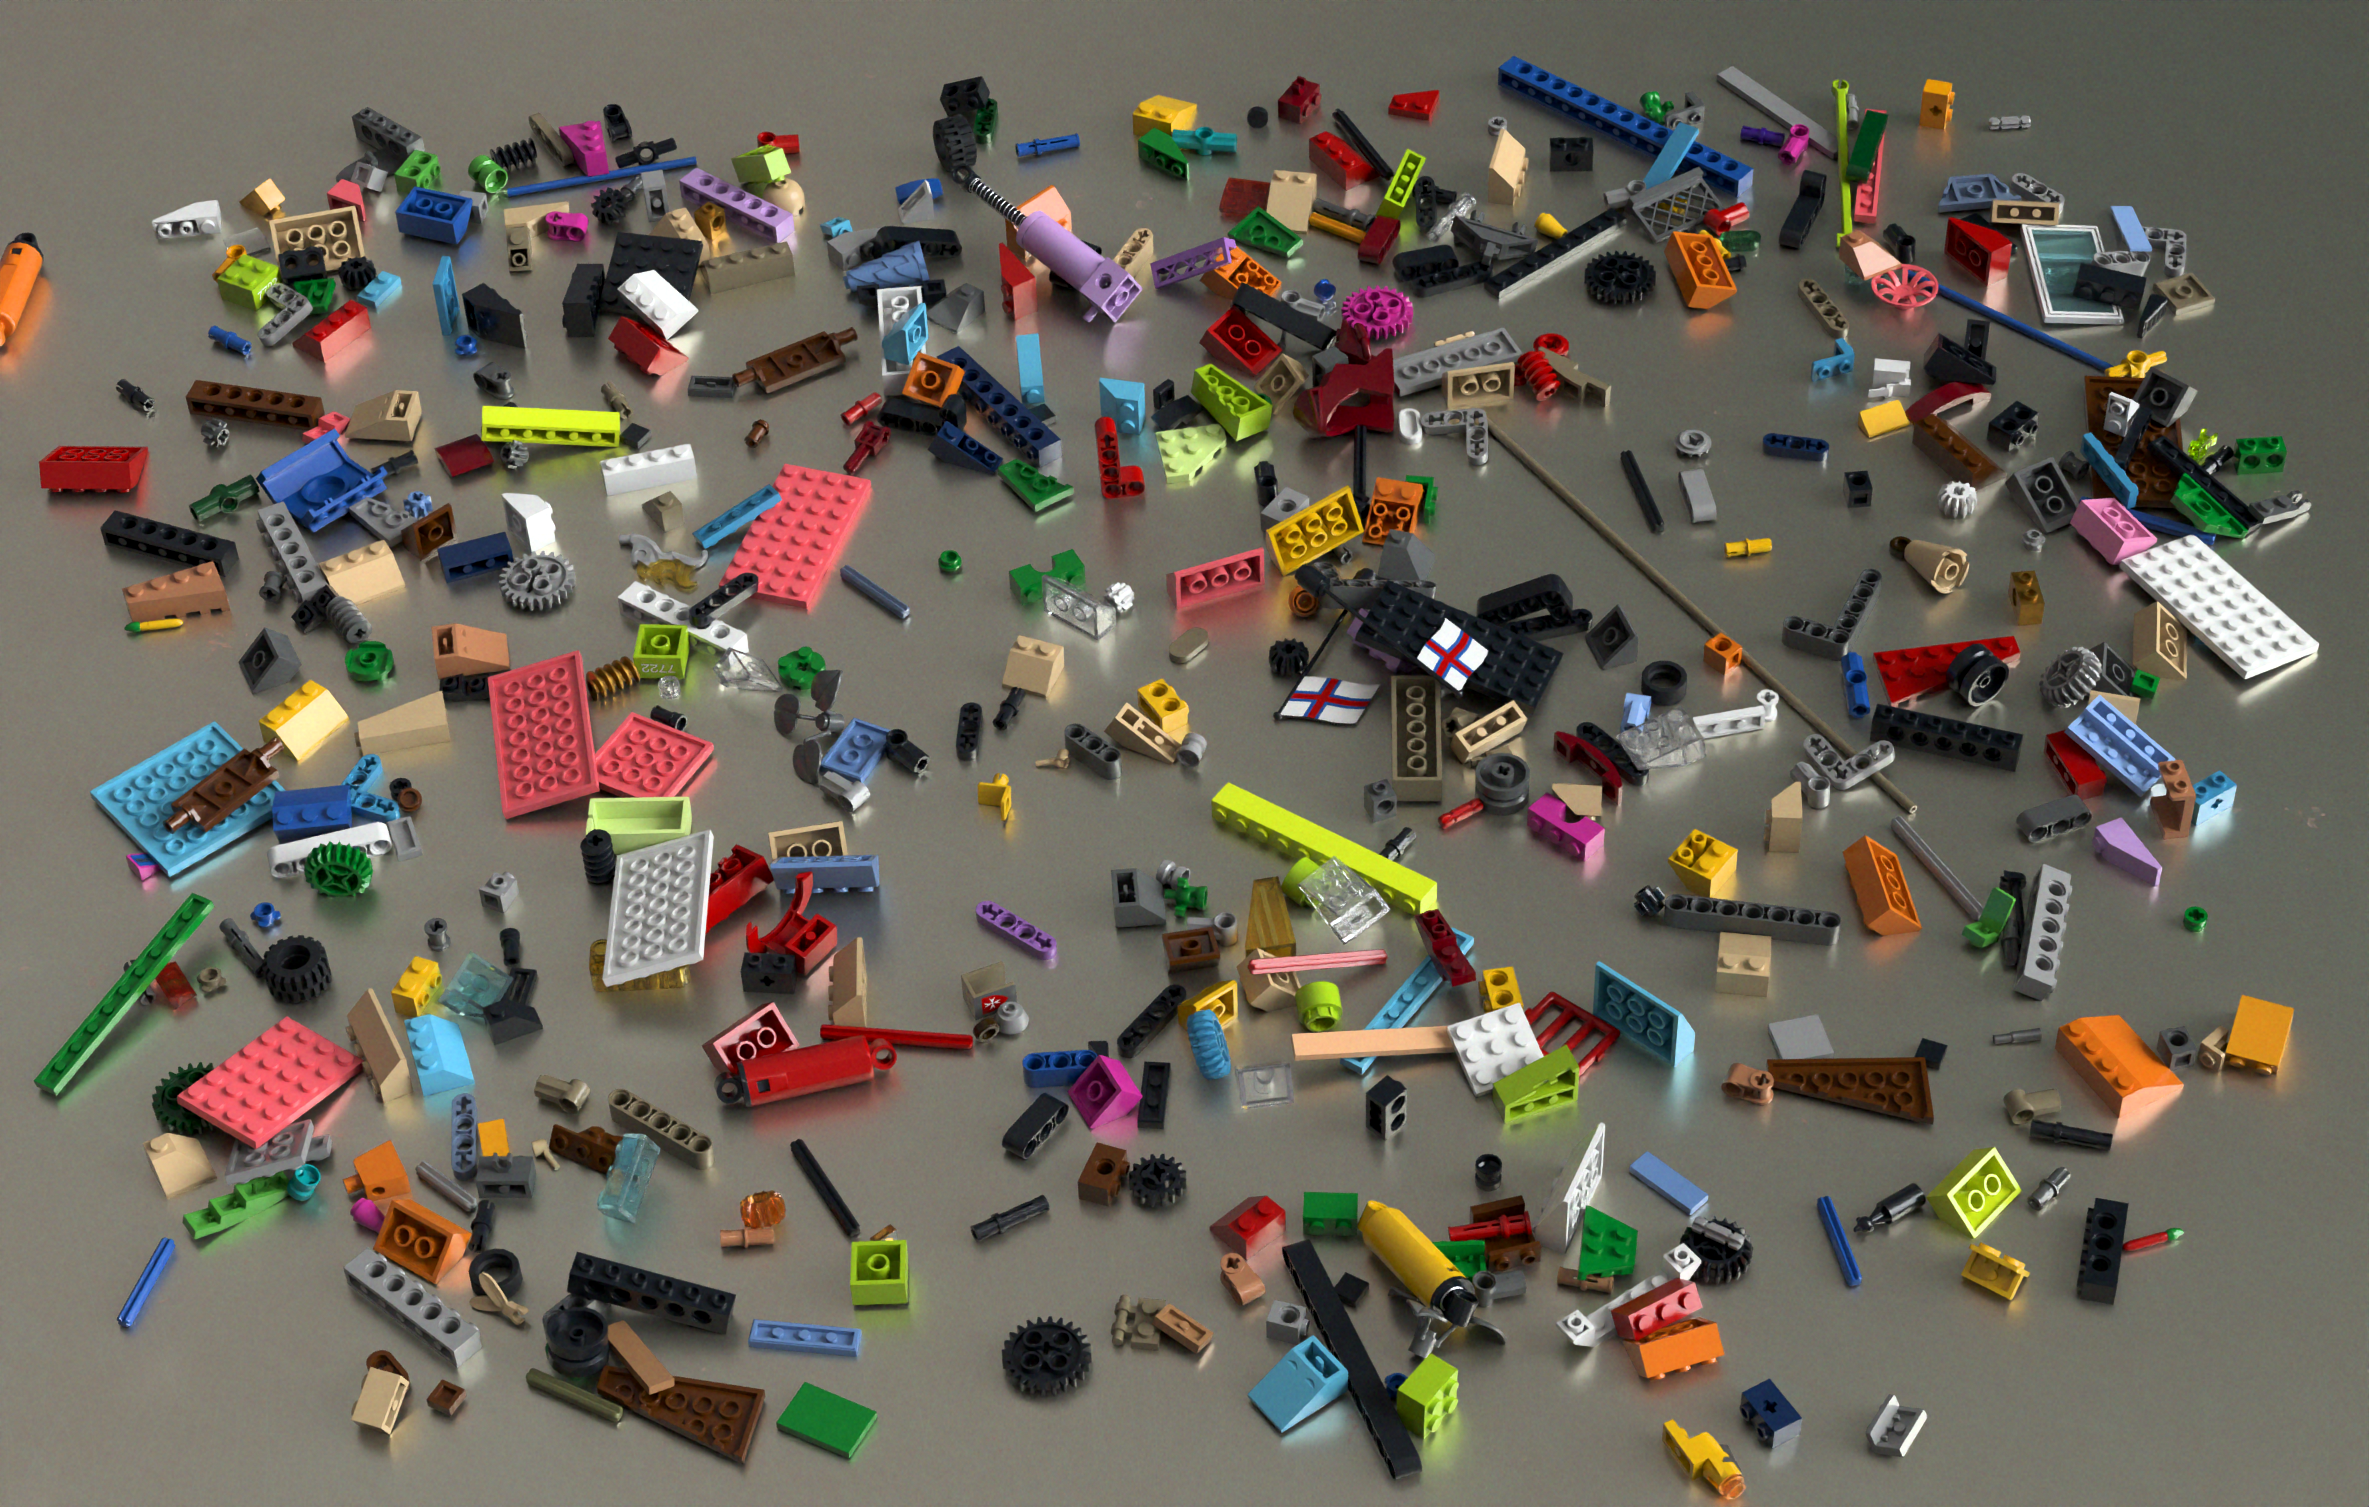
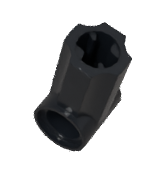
(1901, 243)
(1266, 482)
(901, 749)

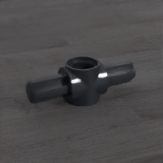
(635, 157)

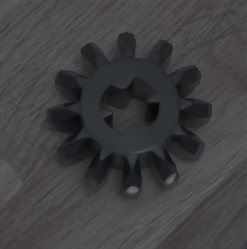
(616, 202)
(357, 272)
(1288, 657)

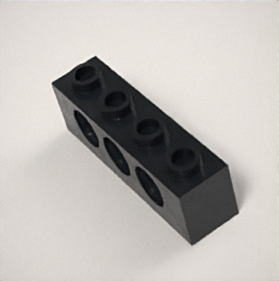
(2103, 1251)

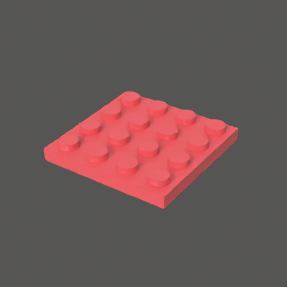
(648, 759)

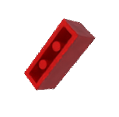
(2074, 766)
(1656, 1309)

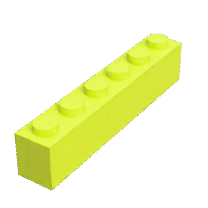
(550, 426)

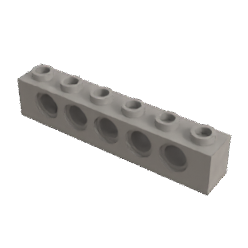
(291, 551)
(2043, 932)
(413, 1307)

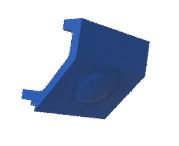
(319, 482)

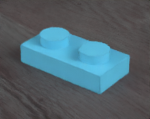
(379, 289)

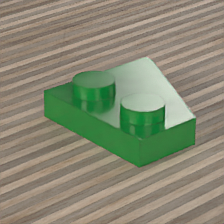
(317, 292)

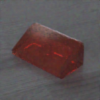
(175, 985)

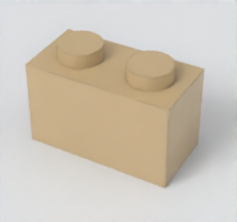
(379, 1400)

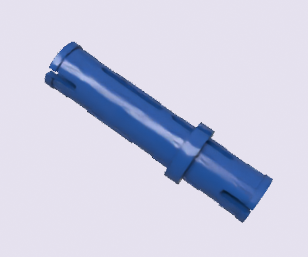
(1039, 146)

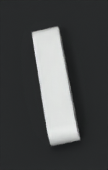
(290, 858)

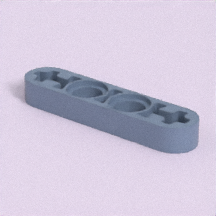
(464, 1136)

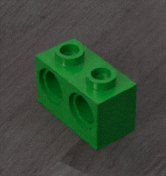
(2259, 455)

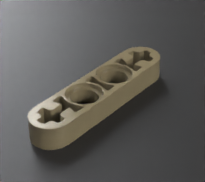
(551, 139)
(1827, 307)

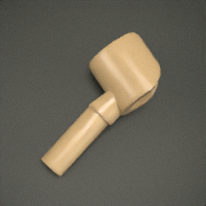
(1061, 760)
(541, 1147)

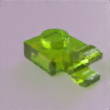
(2199, 448)

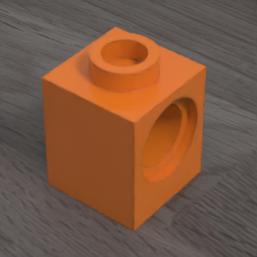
(1722, 653)

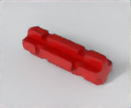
(1460, 813)

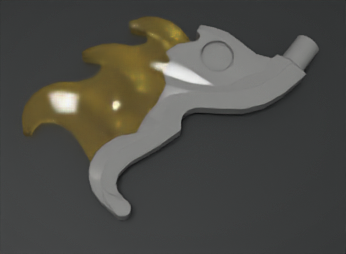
(662, 565)

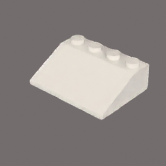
(1571, 1192)

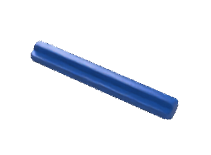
(1839, 1241)
(146, 1282)

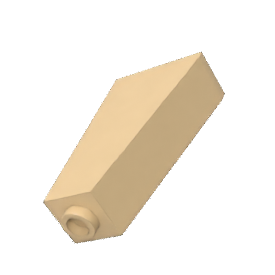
(405, 726)

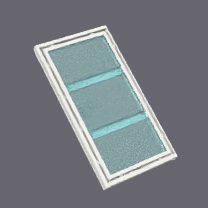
(2054, 262)

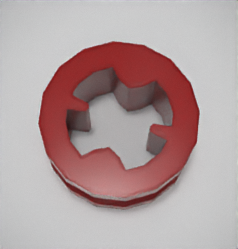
(1519, 378)

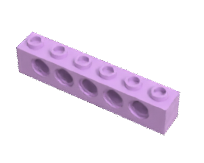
(738, 205)

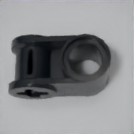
(616, 122)

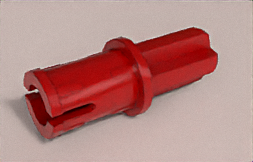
(861, 408)

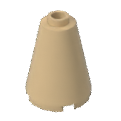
(1938, 564)

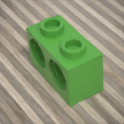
(417, 171)

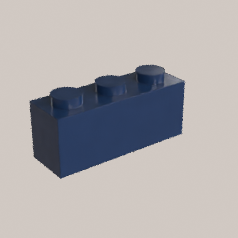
(475, 557)

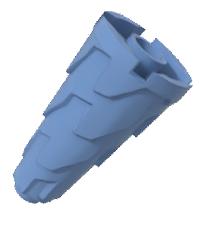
(892, 270)

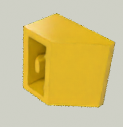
(1703, 863)

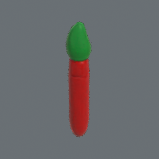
(2153, 1239)

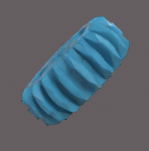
(1208, 1044)

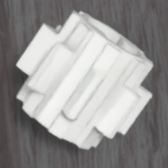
(1119, 596)

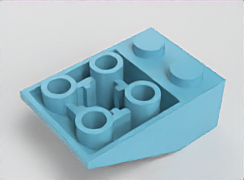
(1300, 1384)

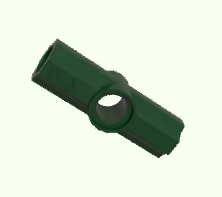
(224, 498)

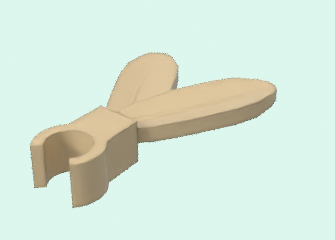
(497, 1300)

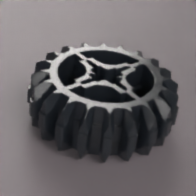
(1716, 1258)

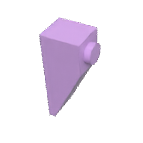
(2125, 850)

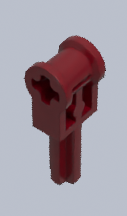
(867, 443)

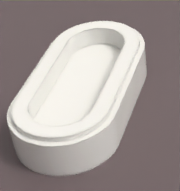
(1409, 426)

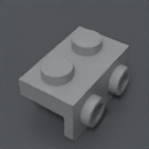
(1894, 1427)

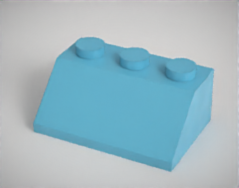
(438, 1054)

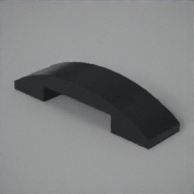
(931, 292)

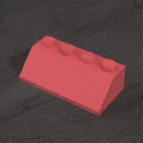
(1216, 578)

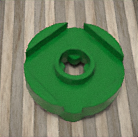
(802, 658)
(376, 670)

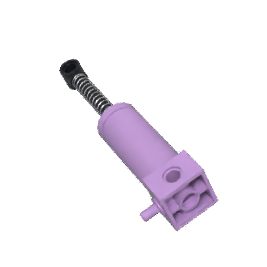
(1099, 279)

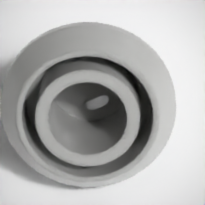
(1011, 1018)

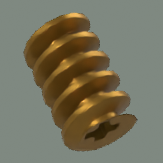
(611, 676)

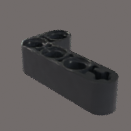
(1804, 210)
(933, 242)
(922, 418)
(1526, 598)

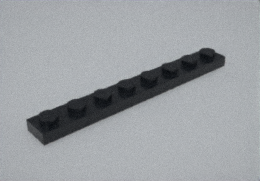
(1555, 253)

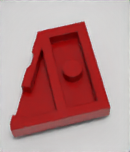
(1414, 105)

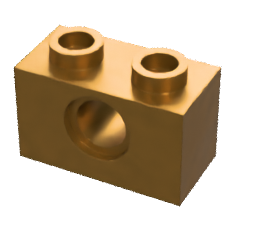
(2026, 598)

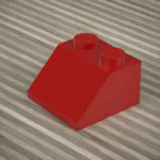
(1251, 1225)

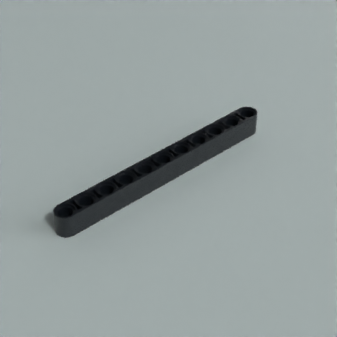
(1348, 1349)

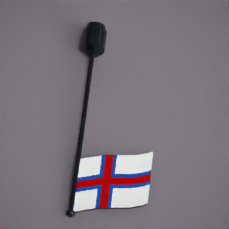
(1447, 656)
(1329, 698)

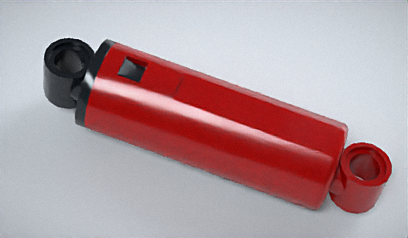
(805, 1071)

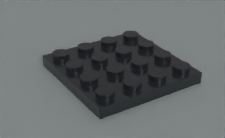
(637, 253)

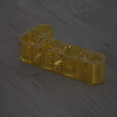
(675, 978)

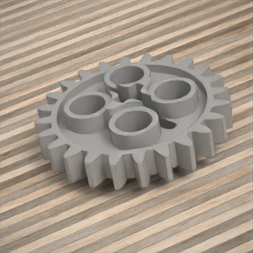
(537, 580)

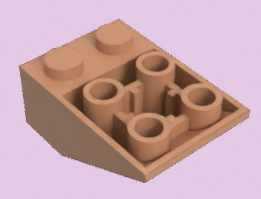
(468, 650)

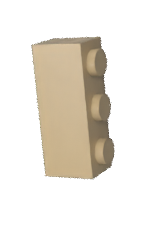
(2024, 212)
(1488, 732)

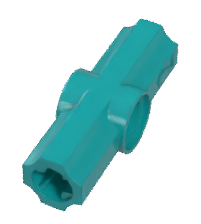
(1205, 140)

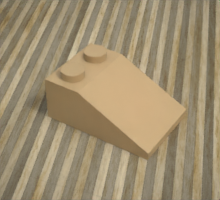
(1292, 199)
(1743, 964)

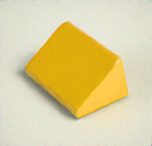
(1882, 418)

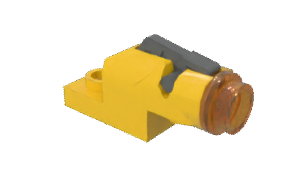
(1705, 1458)

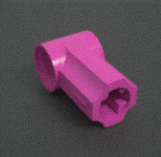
(1795, 144)

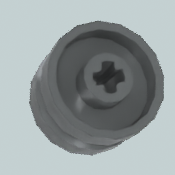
(1502, 783)

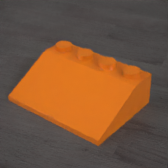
(2115, 1063)

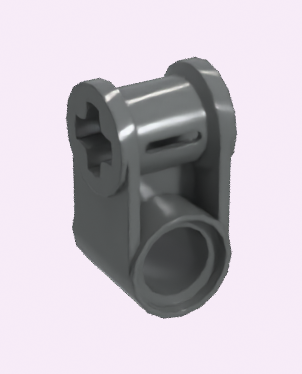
(495, 381)

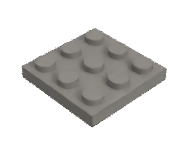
(281, 1152)

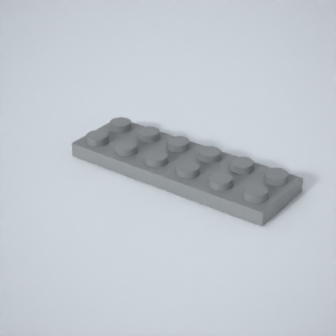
(1426, 367)

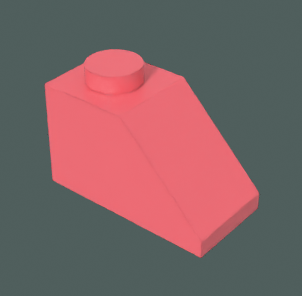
(346, 195)

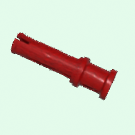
(1502, 1227)

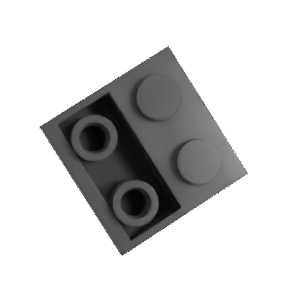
(1137, 898)

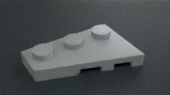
(382, 519)

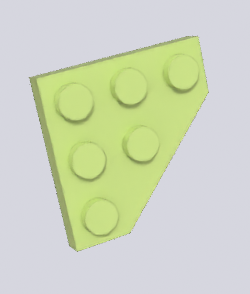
(1188, 449)

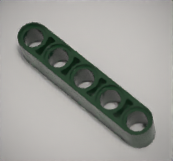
(1866, 147)

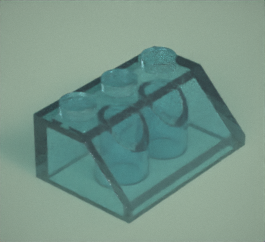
(628, 1177)

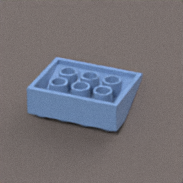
(828, 872)

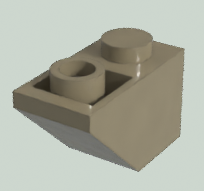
(519, 249)

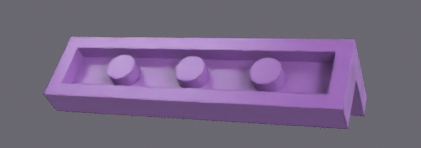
(1189, 258)

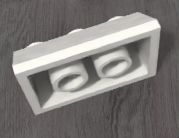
(657, 302)

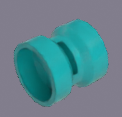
(303, 1182)

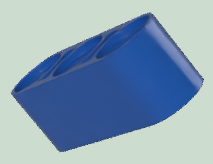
(1056, 1068)

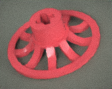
(1904, 293)

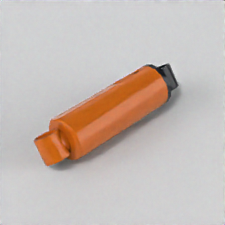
(18, 274)

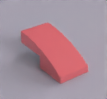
(325, 424)

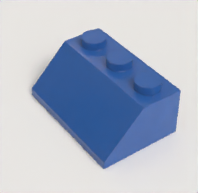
(434, 215)
(311, 811)

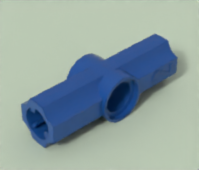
(1855, 685)

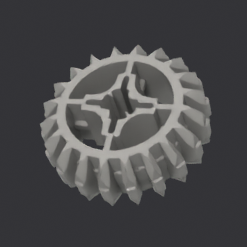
(2070, 677)

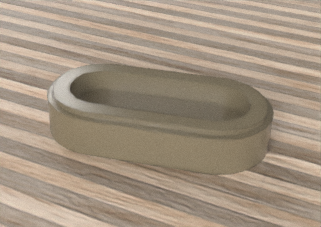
(1188, 645)

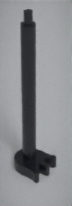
(2016, 882)

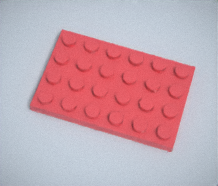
(270, 1082)

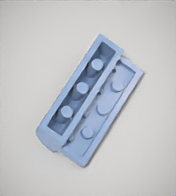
(2119, 745)

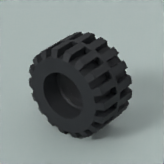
(954, 142)
(296, 969)

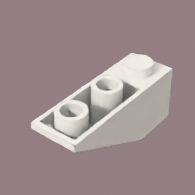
(190, 220)

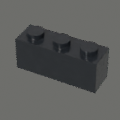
(2109, 286)

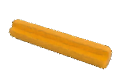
(1336, 227)

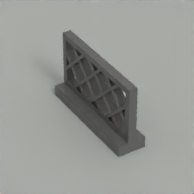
(1662, 194)

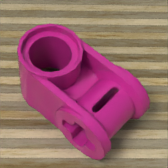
(567, 227)

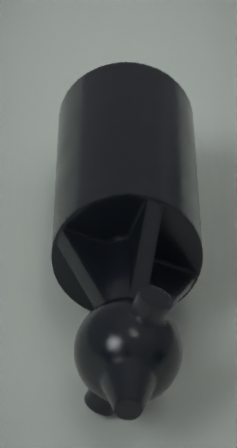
(1892, 1208)

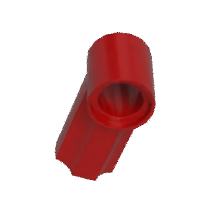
(788, 143)
(1722, 220)

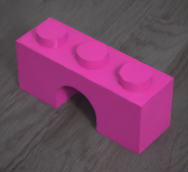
(1579, 838)

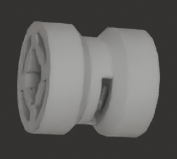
(1191, 749)
(1169, 872)

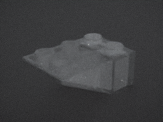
(1664, 741)
(1343, 899)

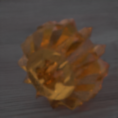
(762, 1209)

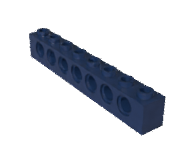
(1004, 410)

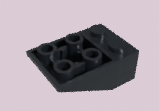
(494, 317)

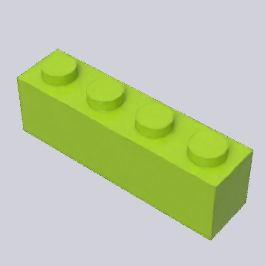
(1401, 185)

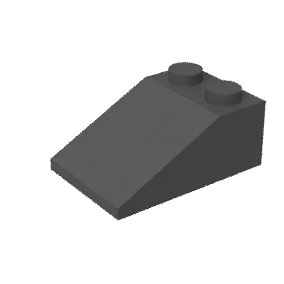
(2043, 495)

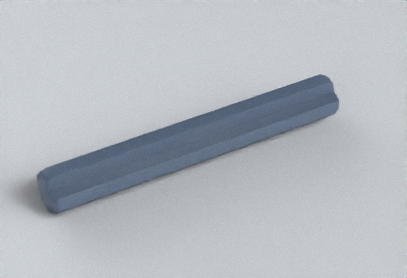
(875, 591)

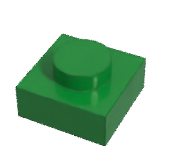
(2144, 684)

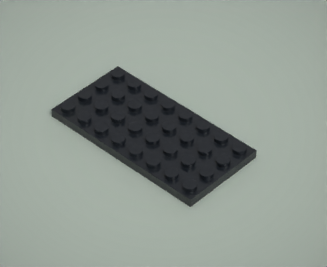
(1514, 664)

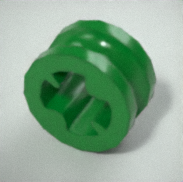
(2191, 924)

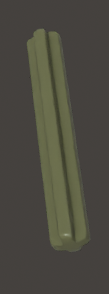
(574, 1395)

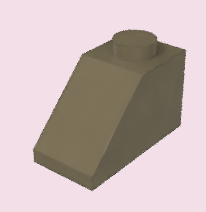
(665, 511)

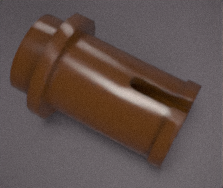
(759, 429)

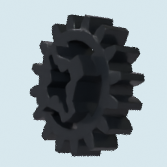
(1157, 1180)

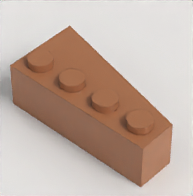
(177, 594)

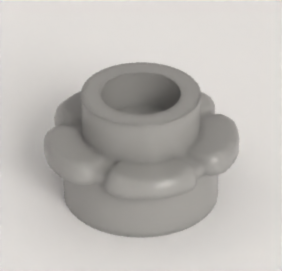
(2033, 540)

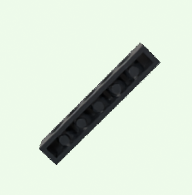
(168, 542)
(1946, 737)
(651, 1293)

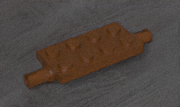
(796, 361)
(225, 789)

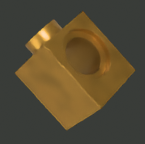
(710, 220)

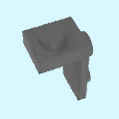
(1691, 114)

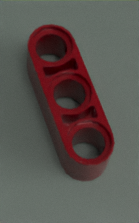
(1379, 240)

